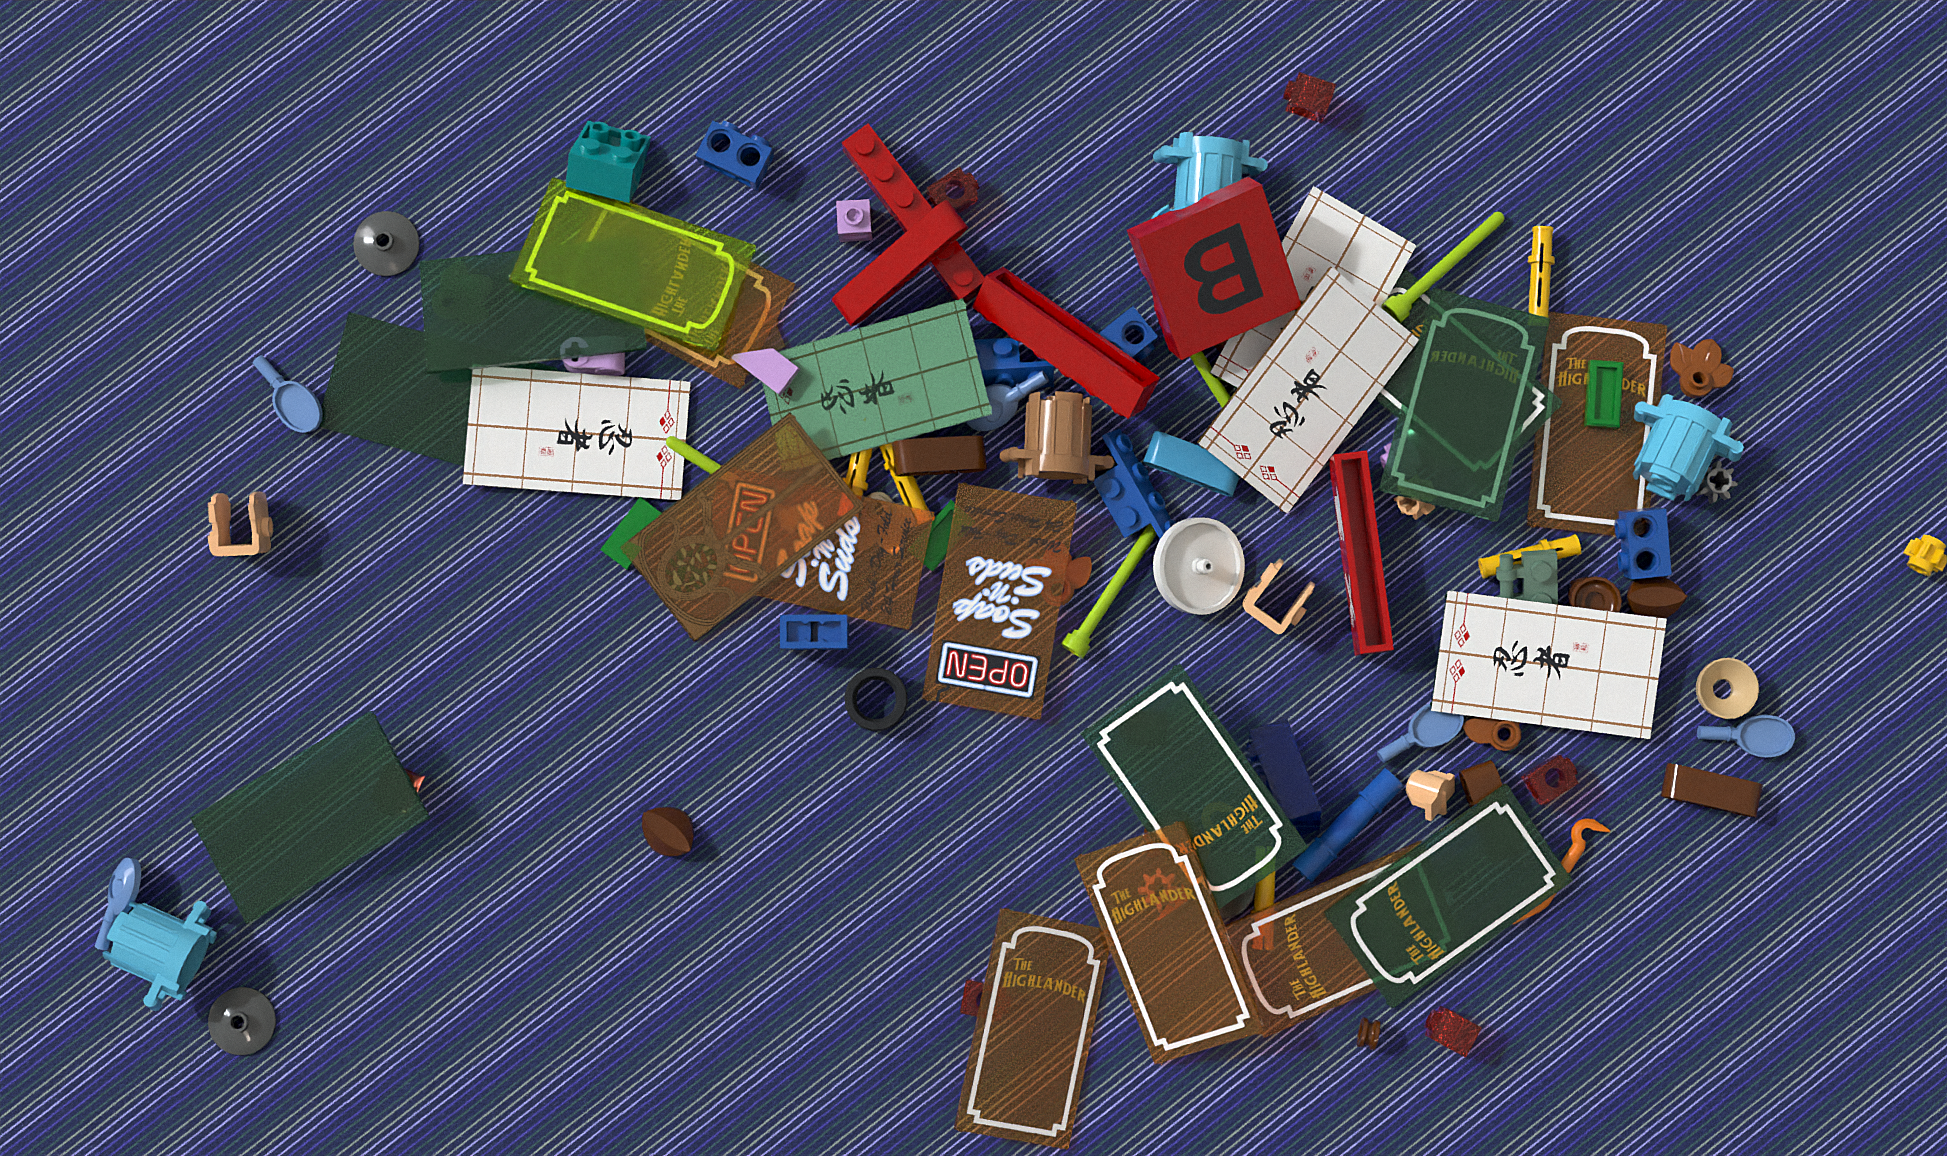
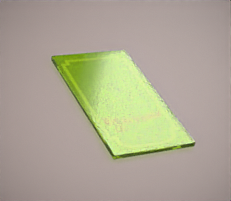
(633, 264)

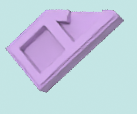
(769, 368)

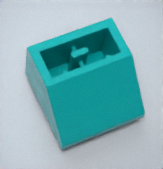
(607, 161)

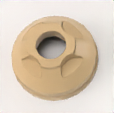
(1742, 683)

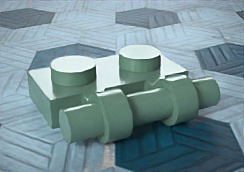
(1538, 576)

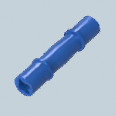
(1348, 825)

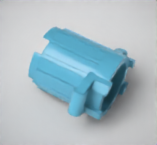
(1207, 164)
(1681, 446)
(160, 948)

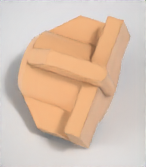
(1430, 791)

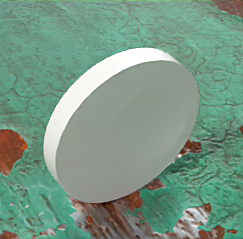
(1198, 565)

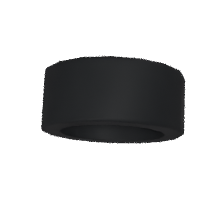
(851, 700)

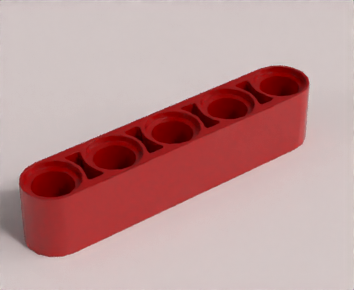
(899, 263)

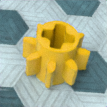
(1926, 555)

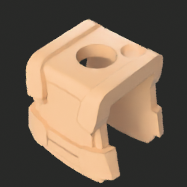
(220, 516)
(1293, 615)

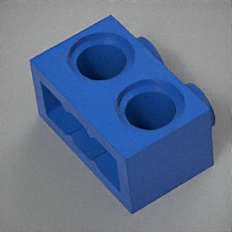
(731, 161)
(1127, 321)
(1653, 540)
(814, 632)

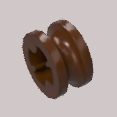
(1368, 1033)

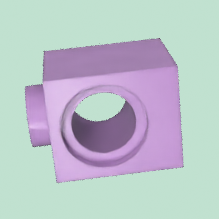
(854, 220)

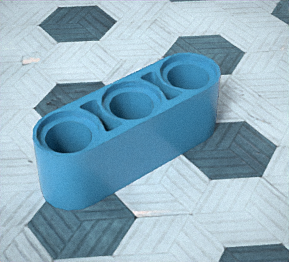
(1190, 463)

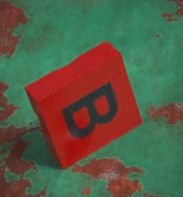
(1215, 268)

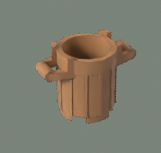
(1058, 440)

